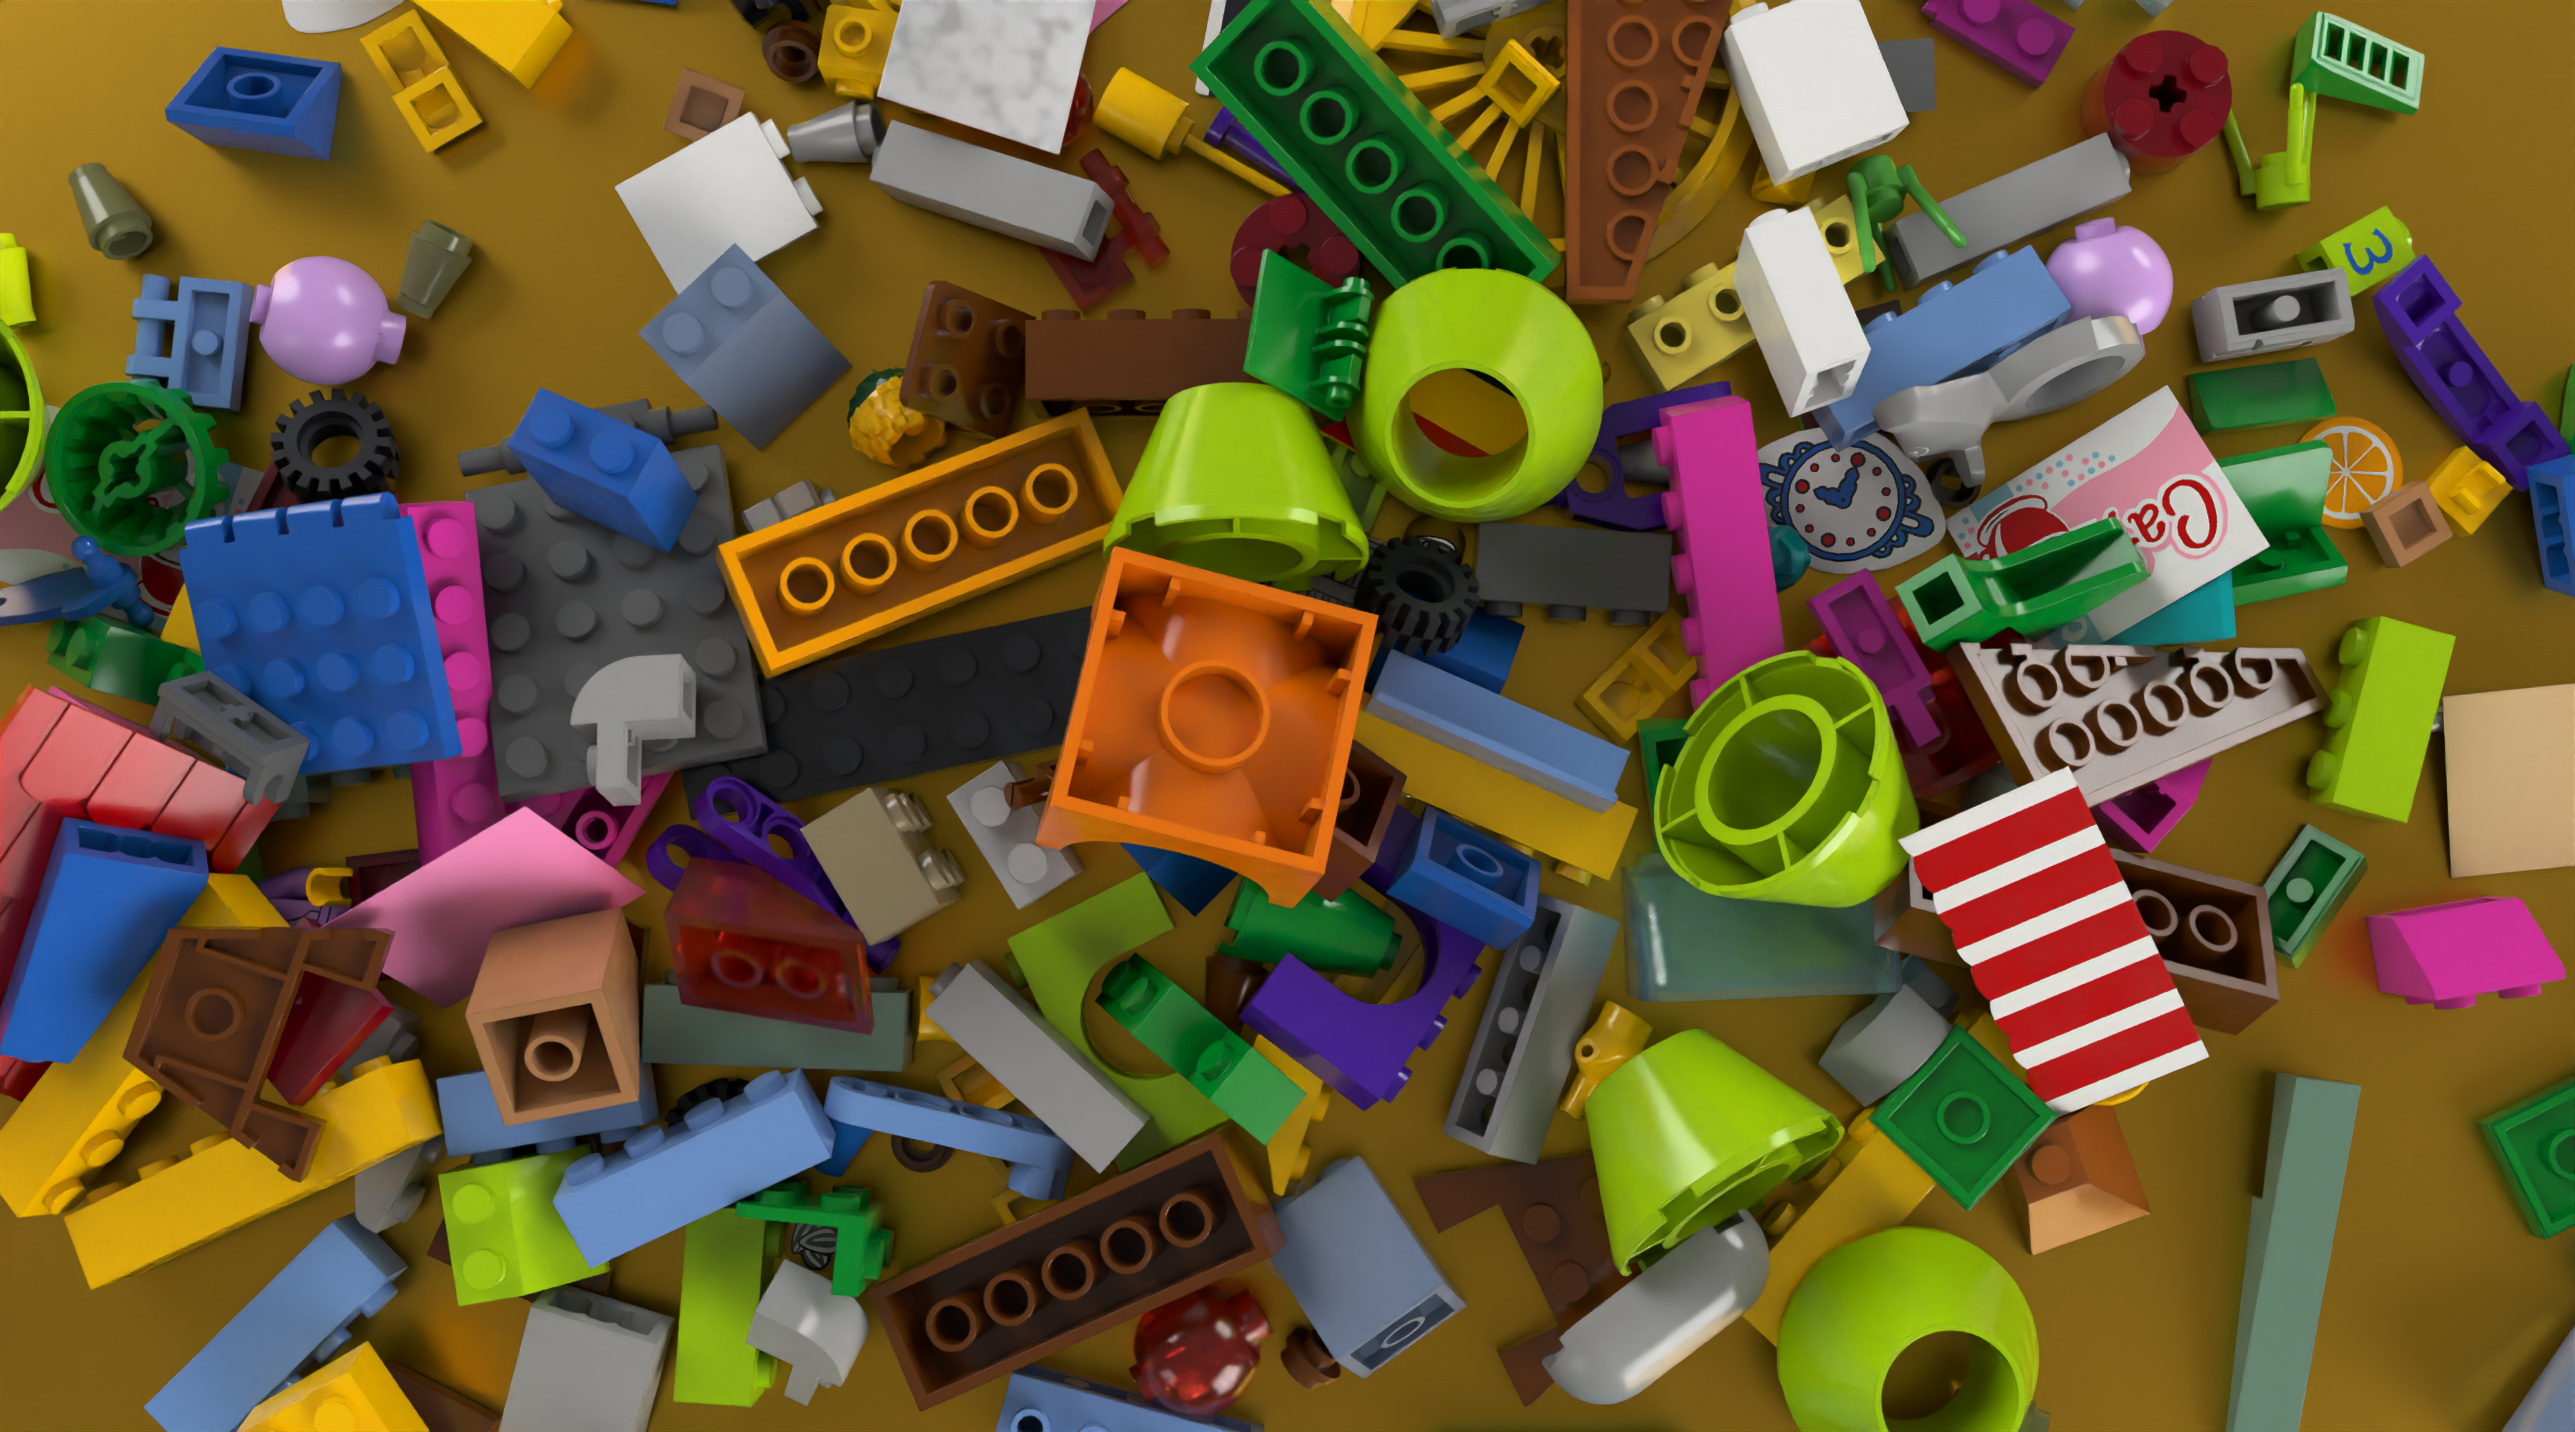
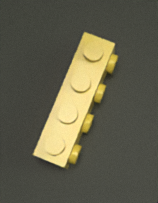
(1707, 322)

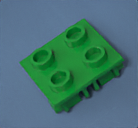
(1308, 335)

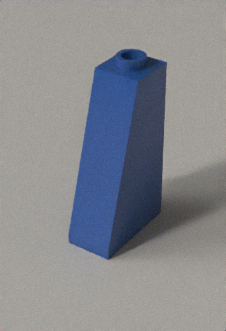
(93, 932)

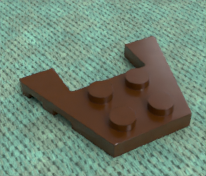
(220, 1014)
(1561, 1231)

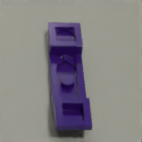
(2459, 378)

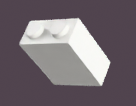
(1810, 83)
(719, 195)
(1799, 310)

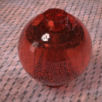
(1200, 1350)

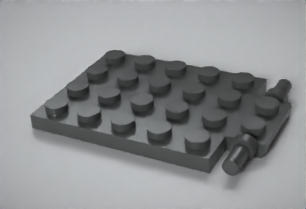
(581, 596)

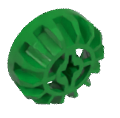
(107, 470)

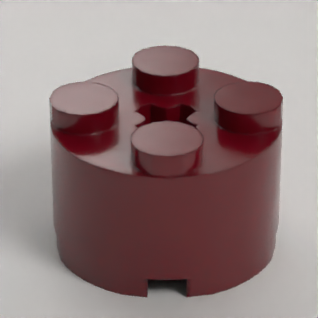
(2154, 72)
(1289, 223)

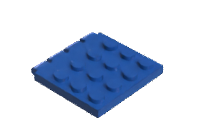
(325, 627)

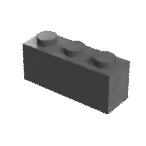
(1572, 572)

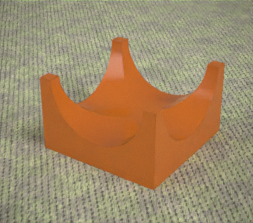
(1211, 722)

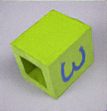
(2366, 250)

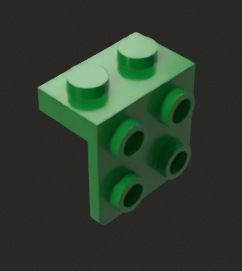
(2286, 499)
(862, 1239)

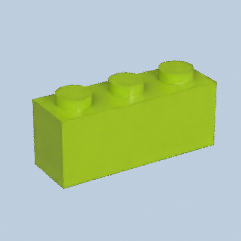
(2379, 719)
(722, 1285)

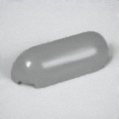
(1663, 1313)

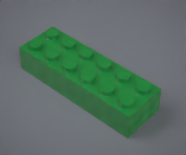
(1365, 145)

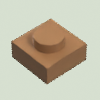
(702, 104)
(2406, 524)

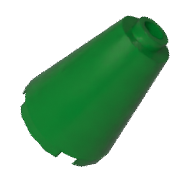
(1333, 937)

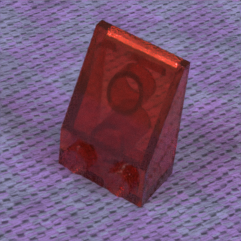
(765, 950)

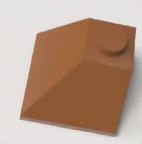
(2074, 1180)

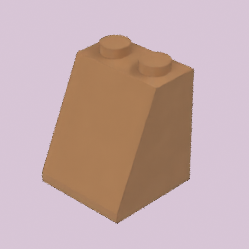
(559, 1016)

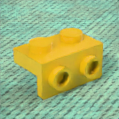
(856, 52)

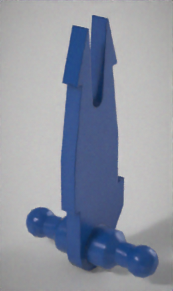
(77, 591)

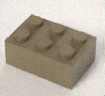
(885, 862)

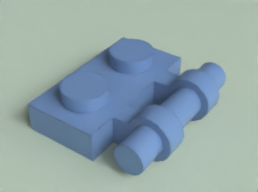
(207, 338)

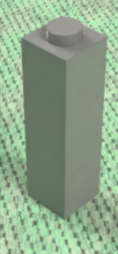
(992, 190)
(2010, 210)
(1035, 1062)

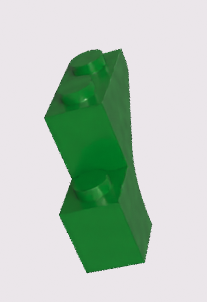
(2024, 590)
(118, 657)
(1199, 1047)

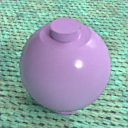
(2113, 274)
(326, 321)

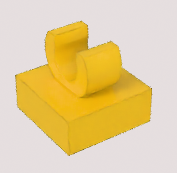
(2467, 490)

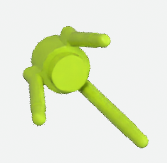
(2282, 176)

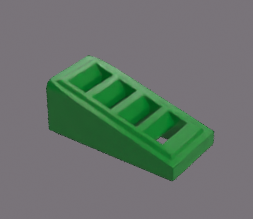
(2335, 78)

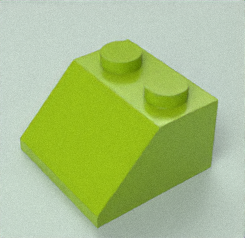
(506, 1228)

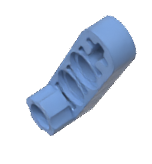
(1038, 1154)

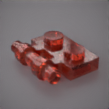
(1098, 281)

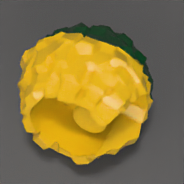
(888, 429)

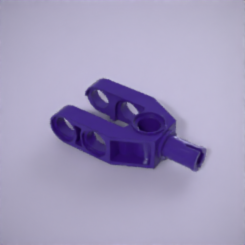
(1613, 507)
(749, 840)

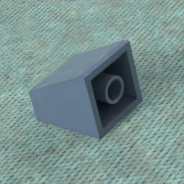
(745, 348)
(1360, 1268)

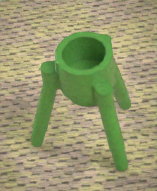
(1878, 197)

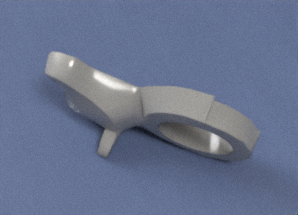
(2030, 382)

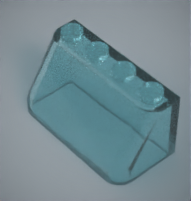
(1723, 948)

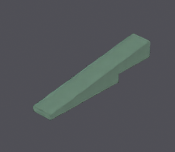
(2290, 1251)

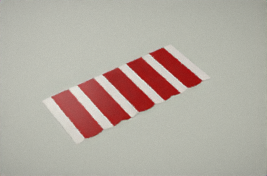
(2056, 943)

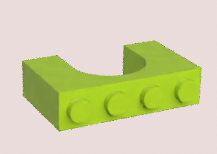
(1059, 965)

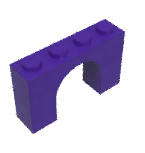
(1356, 1043)

